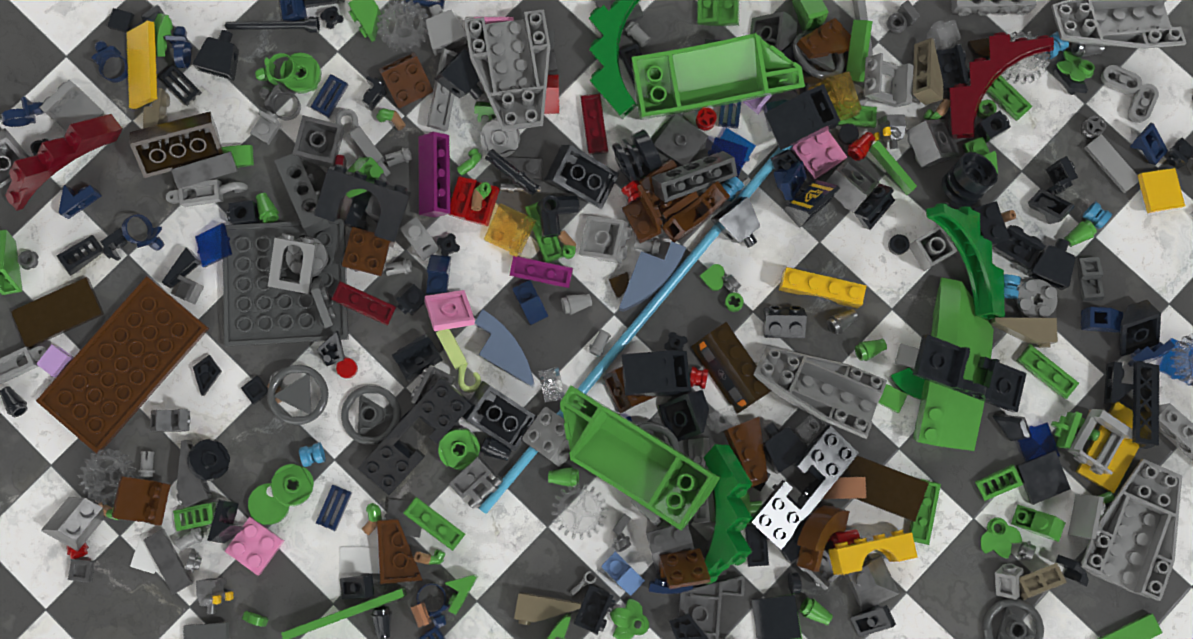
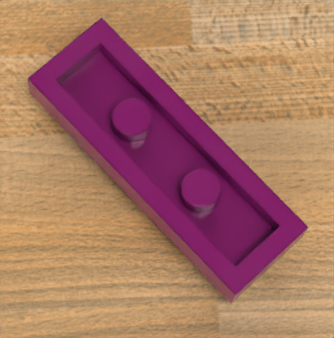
(541, 271)

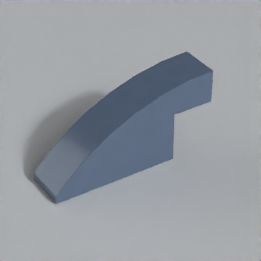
(650, 275)
(503, 349)

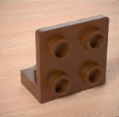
(406, 80)
(668, 208)
(643, 216)
(366, 252)
(615, 385)
(141, 500)
(683, 568)

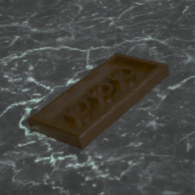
(57, 312)
(888, 488)

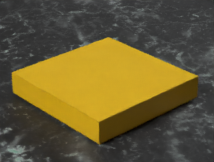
(1161, 190)

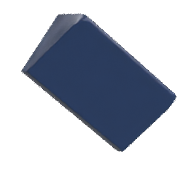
(293, 10)

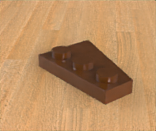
(825, 40)
(748, 447)
(395, 555)

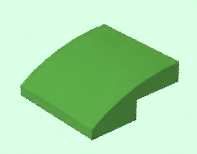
(718, 12)
(560, 628)

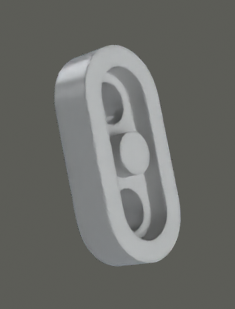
(1120, 79)
(1142, 104)

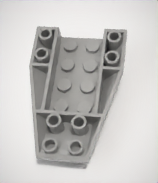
(1117, 23)
(512, 67)
(823, 388)
(1139, 533)

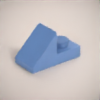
(622, 573)

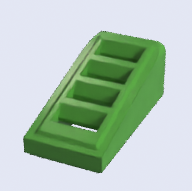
(1002, 489)
(210, 507)

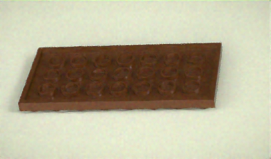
(122, 365)

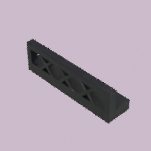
(1145, 404)

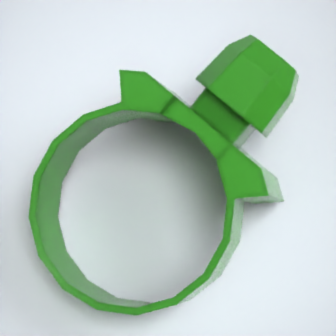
(268, 73)

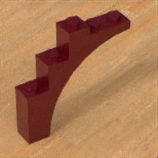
(983, 72)
(55, 154)

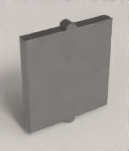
(395, 510)

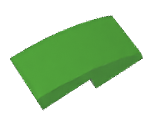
(163, 27)
(242, 154)

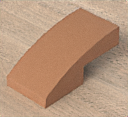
(847, 488)
(421, 614)

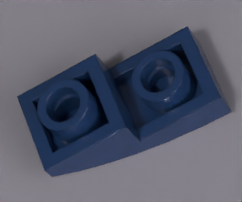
(1148, 355)
(661, 586)

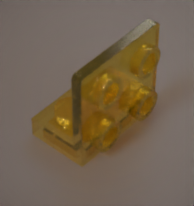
(510, 230)

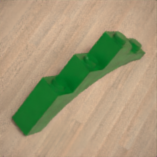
(606, 51)
(976, 252)
(731, 513)

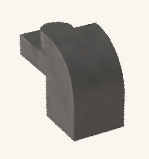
(170, 420)

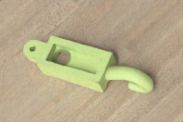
(457, 359)

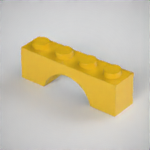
(837, 290)
(850, 558)

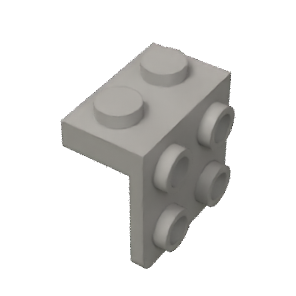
(70, 105)
(548, 436)

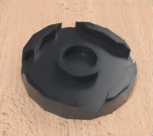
(208, 460)

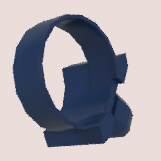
(181, 47)
(103, 54)
(23, 116)
(152, 240)
(439, 619)

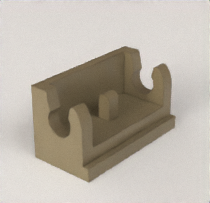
(1041, 581)

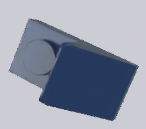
(1151, 144)
(790, 180)
(73, 204)
(438, 274)
(530, 302)

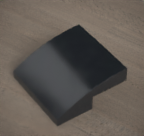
(776, 617)

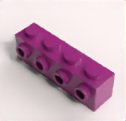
(434, 174)

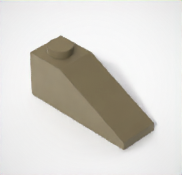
(927, 73)
(1030, 330)
(537, 608)

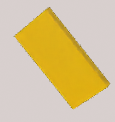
(141, 65)
(1122, 457)

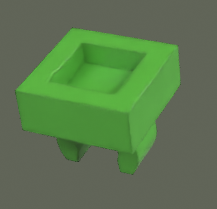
(483, 108)

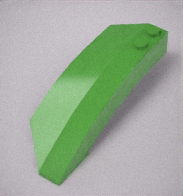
(711, 76)
(944, 414)
(634, 460)

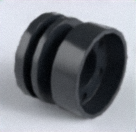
(634, 157)
(969, 179)

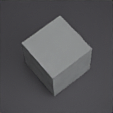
(932, 248)

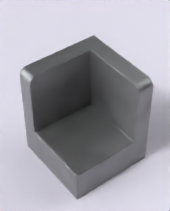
(188, 290)

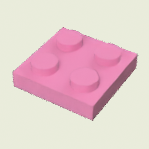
(819, 154)
(449, 310)
(254, 546)

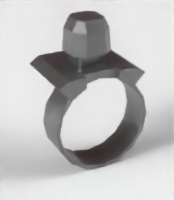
(271, 97)

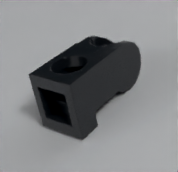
(357, 212)

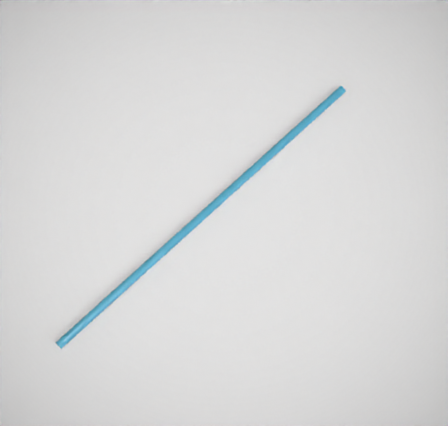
(632, 330)

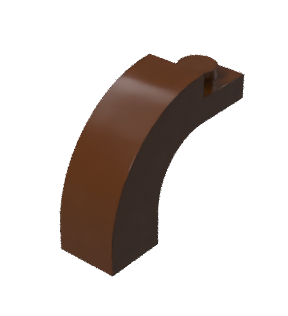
(696, 213)
(816, 533)

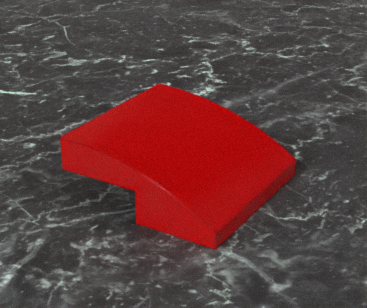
(462, 200)

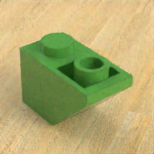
(367, 15)
(1038, 523)

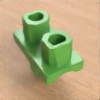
(1067, 428)

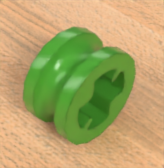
(992, 106)
(732, 308)

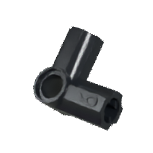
(559, 206)

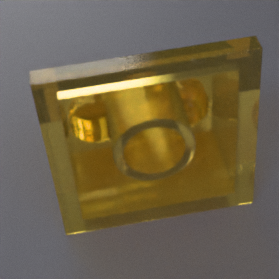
(842, 94)

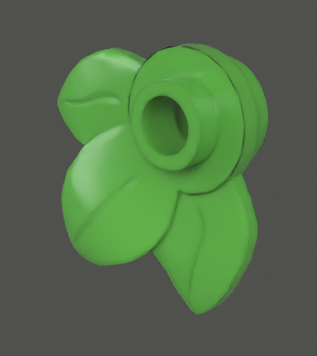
(1076, 67)
(1000, 541)
(626, 618)

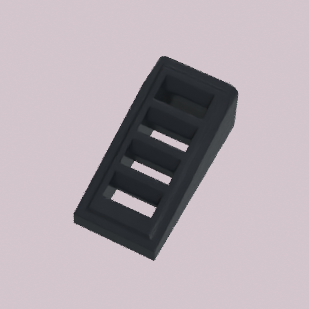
(79, 264)
(183, 266)

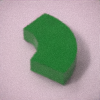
(908, 383)

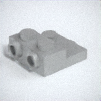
(605, 239)

